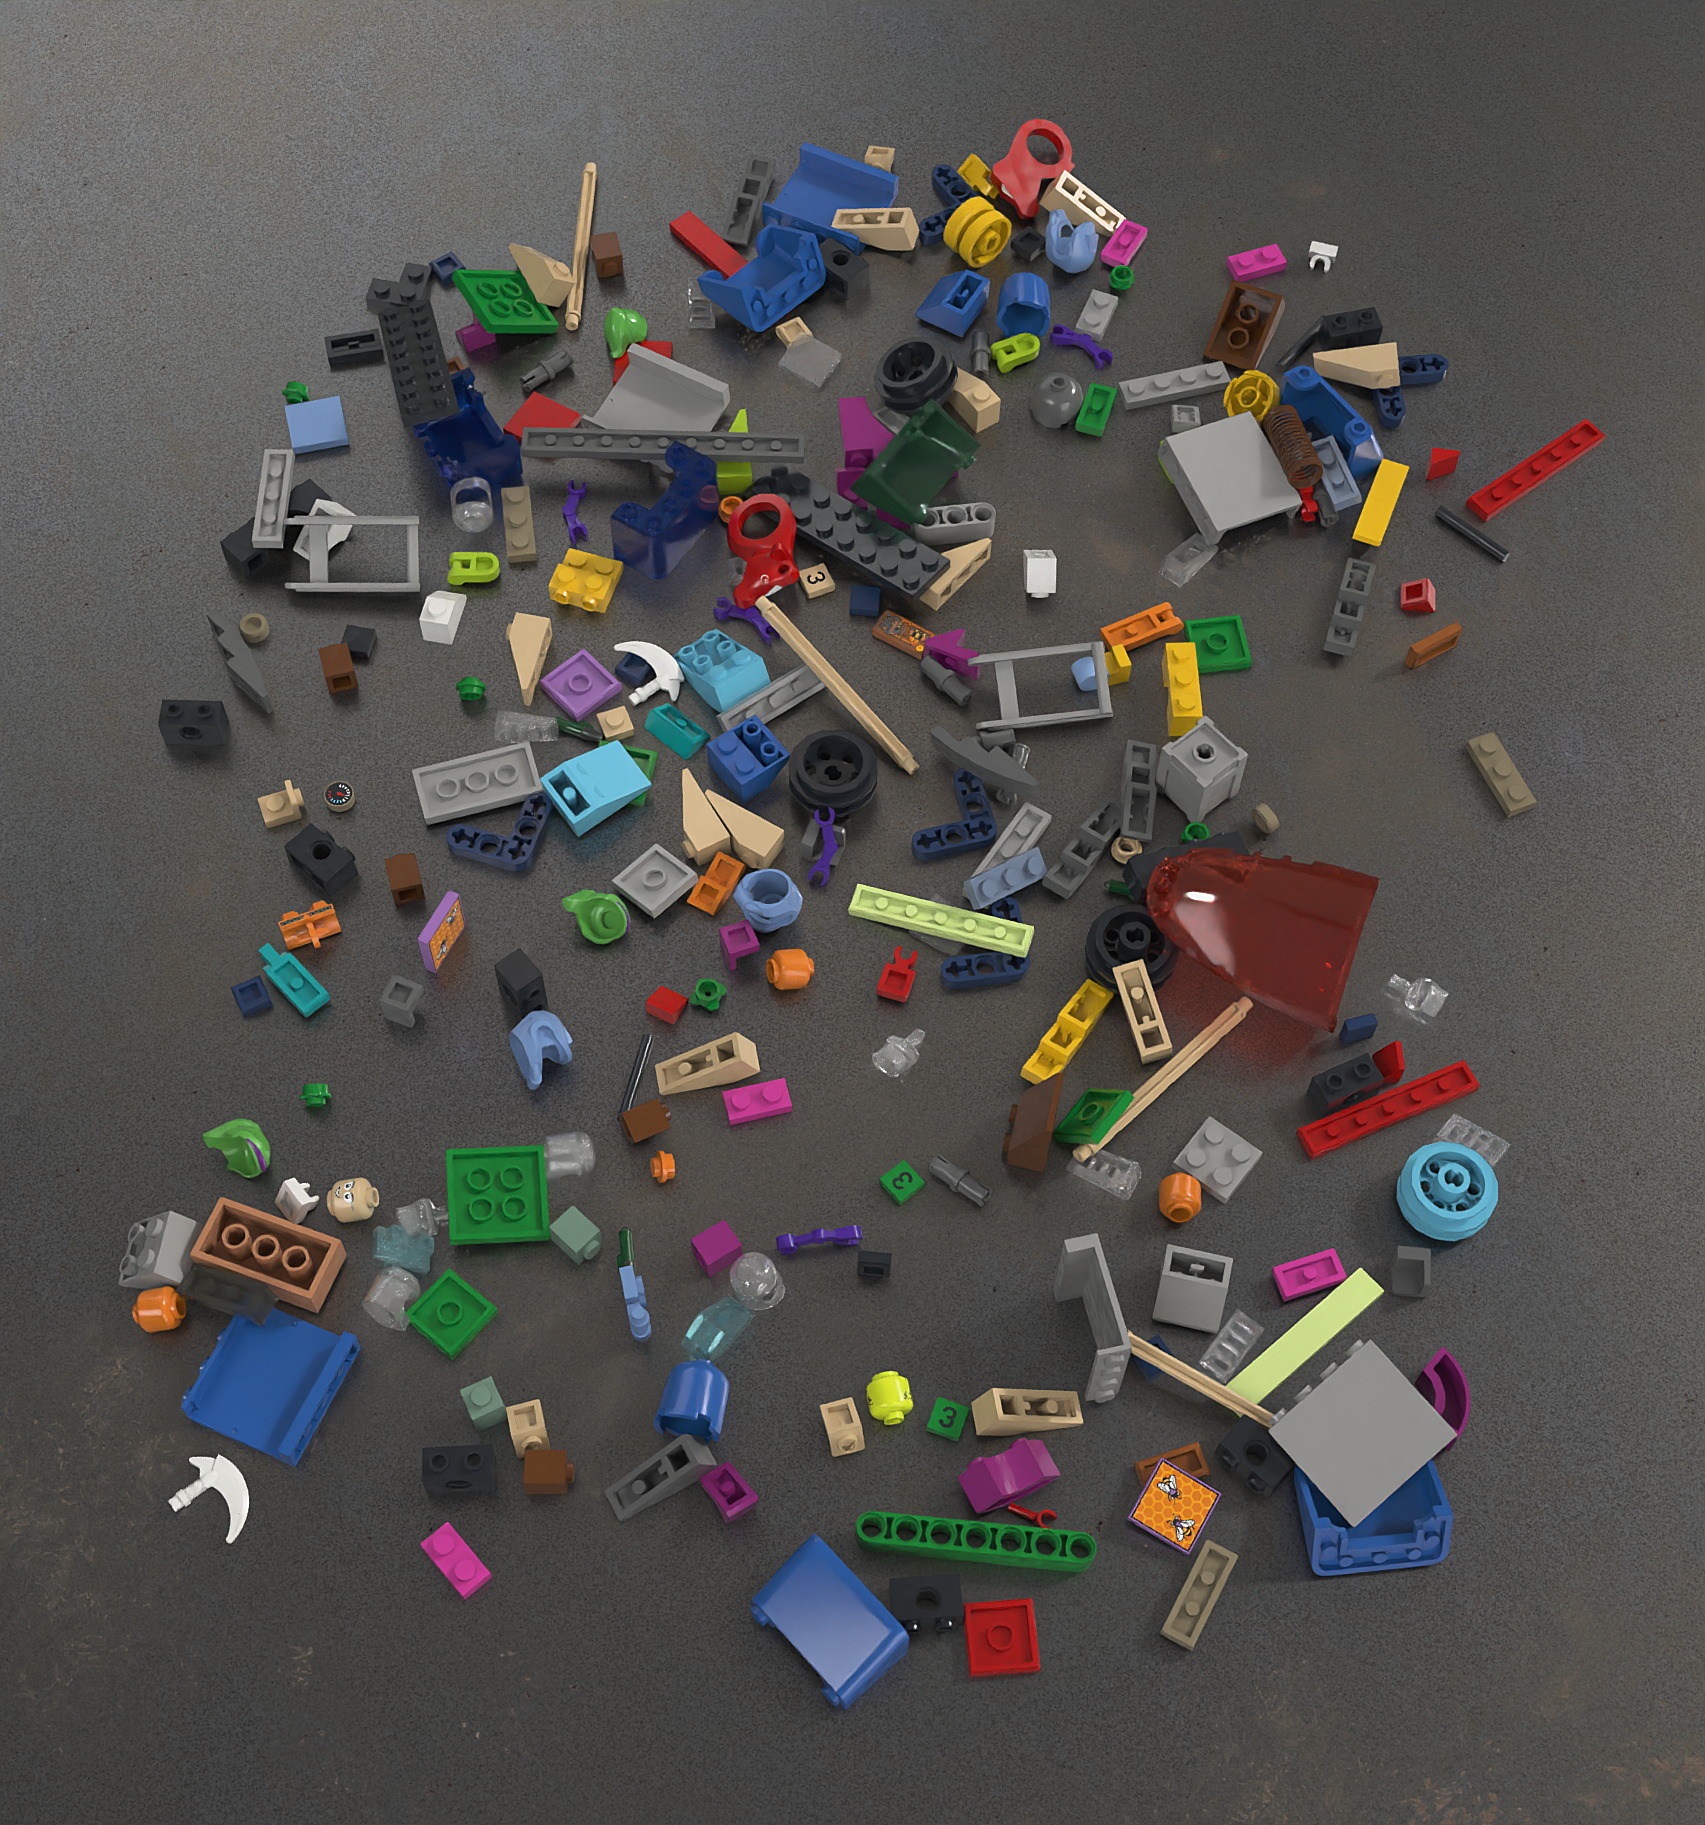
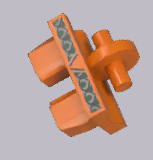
(309, 926)

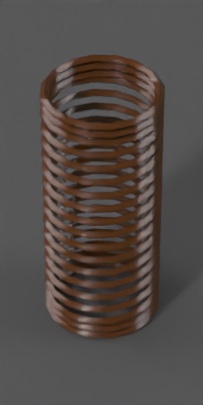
(1289, 470)

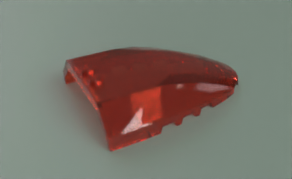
(1266, 925)

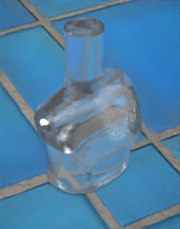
(1421, 995)
(898, 1053)
(421, 1217)

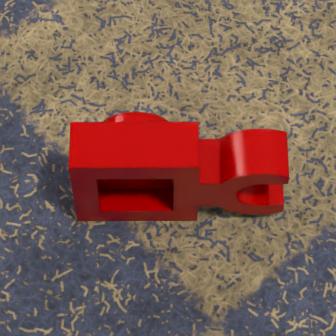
(1309, 505)
(898, 978)

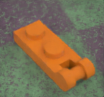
(1142, 627)

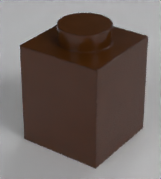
(606, 254)
(338, 667)
(404, 878)
(645, 1120)
(547, 1472)

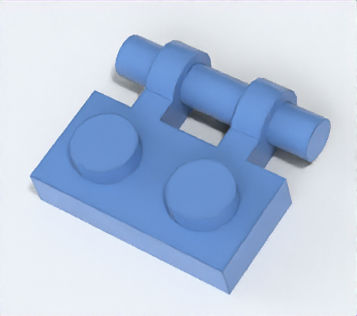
(635, 1304)

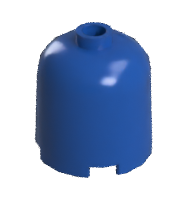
(1023, 305)
(693, 1401)

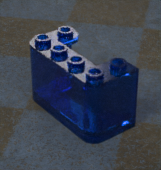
(470, 441)
(662, 536)

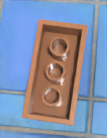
(270, 1251)

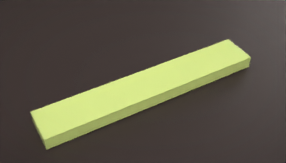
(941, 920)
(1306, 1337)

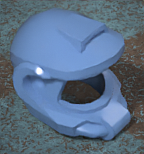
(1076, 248)
(773, 899)
(538, 1038)

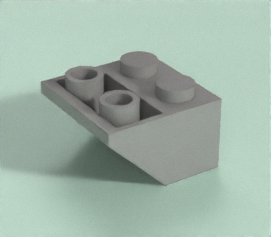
(159, 1251)
(1192, 1288)

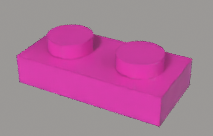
(1123, 244)
(1256, 263)
(757, 1101)
(1309, 1274)
(456, 1560)

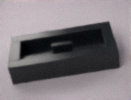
(354, 350)

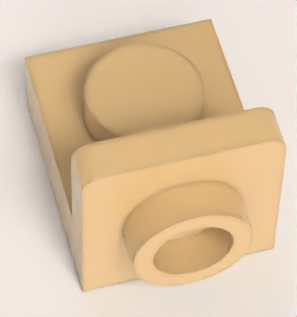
(880, 157)
(281, 806)
(527, 1427)
(842, 1427)

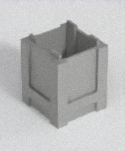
(1200, 770)

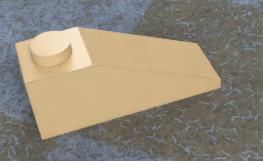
(1081, 204)
(880, 227)
(545, 276)
(1364, 366)
(975, 401)
(964, 563)
(529, 645)
(702, 828)
(751, 837)
(1142, 1012)
(709, 1065)
(1025, 1411)

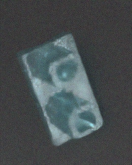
(400, 1250)

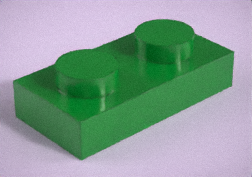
(1096, 409)

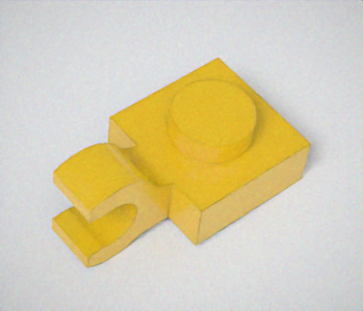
(976, 175)

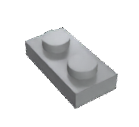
(1096, 315)

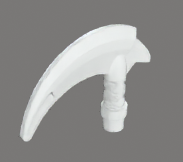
(665, 666)
(227, 1480)

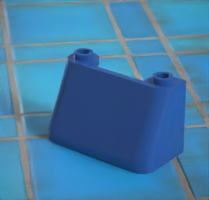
(773, 282)
(1323, 406)
(1401, 1532)
(831, 1621)

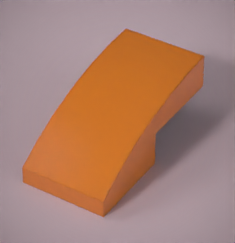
(717, 884)

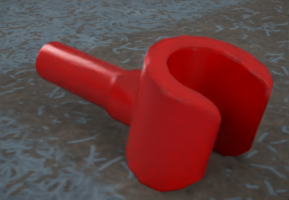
(1033, 1516)

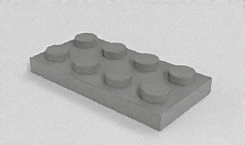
(477, 782)

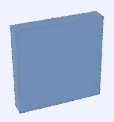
(316, 425)

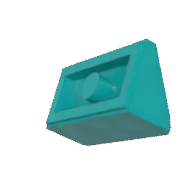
(676, 730)

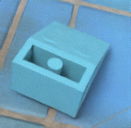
(722, 669)
(594, 785)

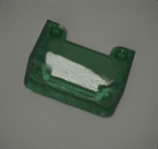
(916, 464)

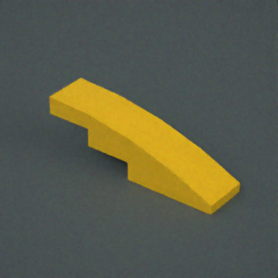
(1380, 502)
(1068, 1032)

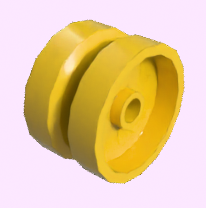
(977, 232)

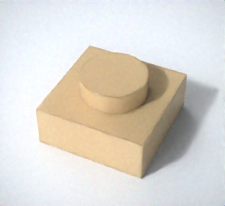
(615, 724)

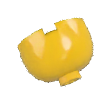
(1252, 393)

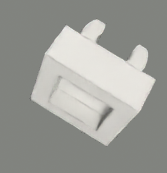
(1322, 252)
(295, 1201)

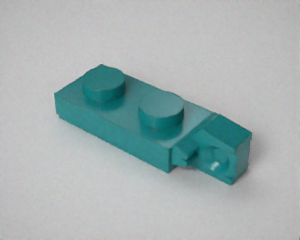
(293, 980)

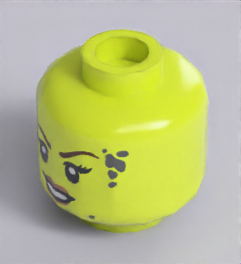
(889, 1397)

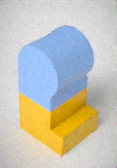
(1117, 667)

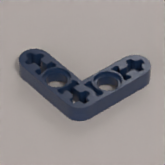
(932, 228)
(1427, 375)
(971, 822)
(509, 845)
(1000, 961)

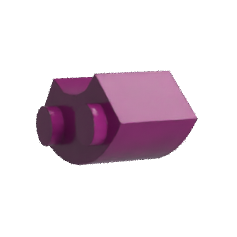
(1446, 1391)
(1008, 1476)

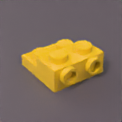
(585, 580)

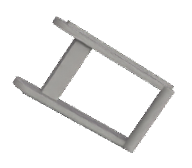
(319, 553)
(1007, 689)

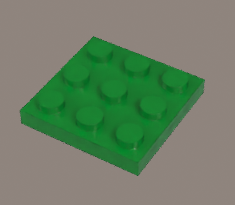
(504, 301)
(497, 1195)

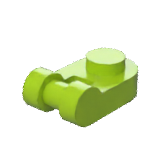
(1023, 348)
(483, 567)

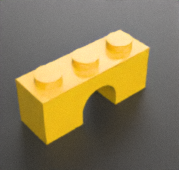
(1182, 680)

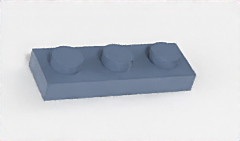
(1336, 474)
(1005, 878)

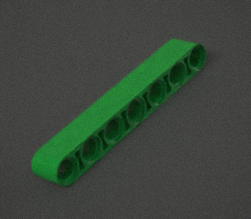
(991, 1533)

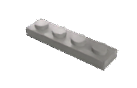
(1173, 385)
(273, 498)
(773, 698)
(1017, 838)

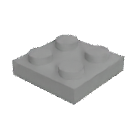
(655, 880)
(1217, 1159)

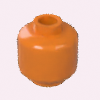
(789, 969)
(1179, 1197)
(159, 1309)

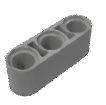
(956, 524)

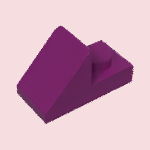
(844, 479)
(949, 653)
(729, 1492)

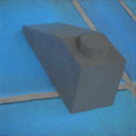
(661, 1475)

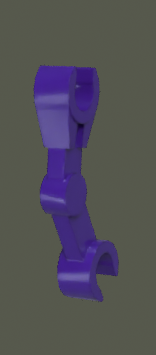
(1085, 341)
(575, 526)
(750, 614)
(829, 848)
(844, 1236)

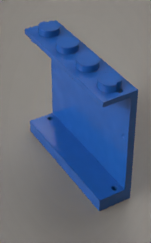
(822, 186)
(270, 1383)

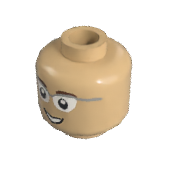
(352, 1200)

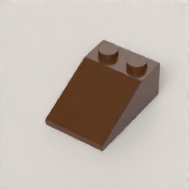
(1244, 326)
(1033, 1124)

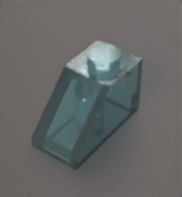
(716, 1328)

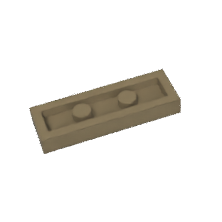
(518, 524)
(1500, 774)
(1199, 1594)

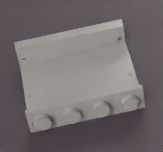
(661, 396)
(1228, 475)
(1086, 1275)
(1360, 1431)

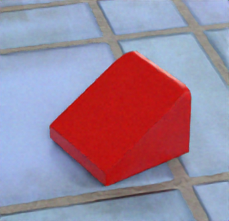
(1441, 462)
(1418, 596)
(666, 1004)
(1390, 1062)

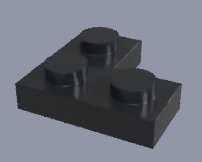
(411, 287)

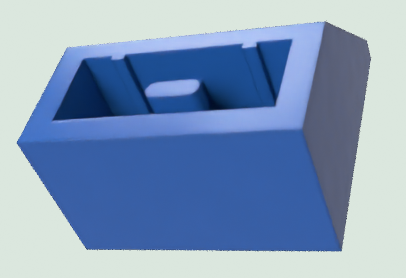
(955, 301)
(747, 758)

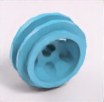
(1458, 1169)

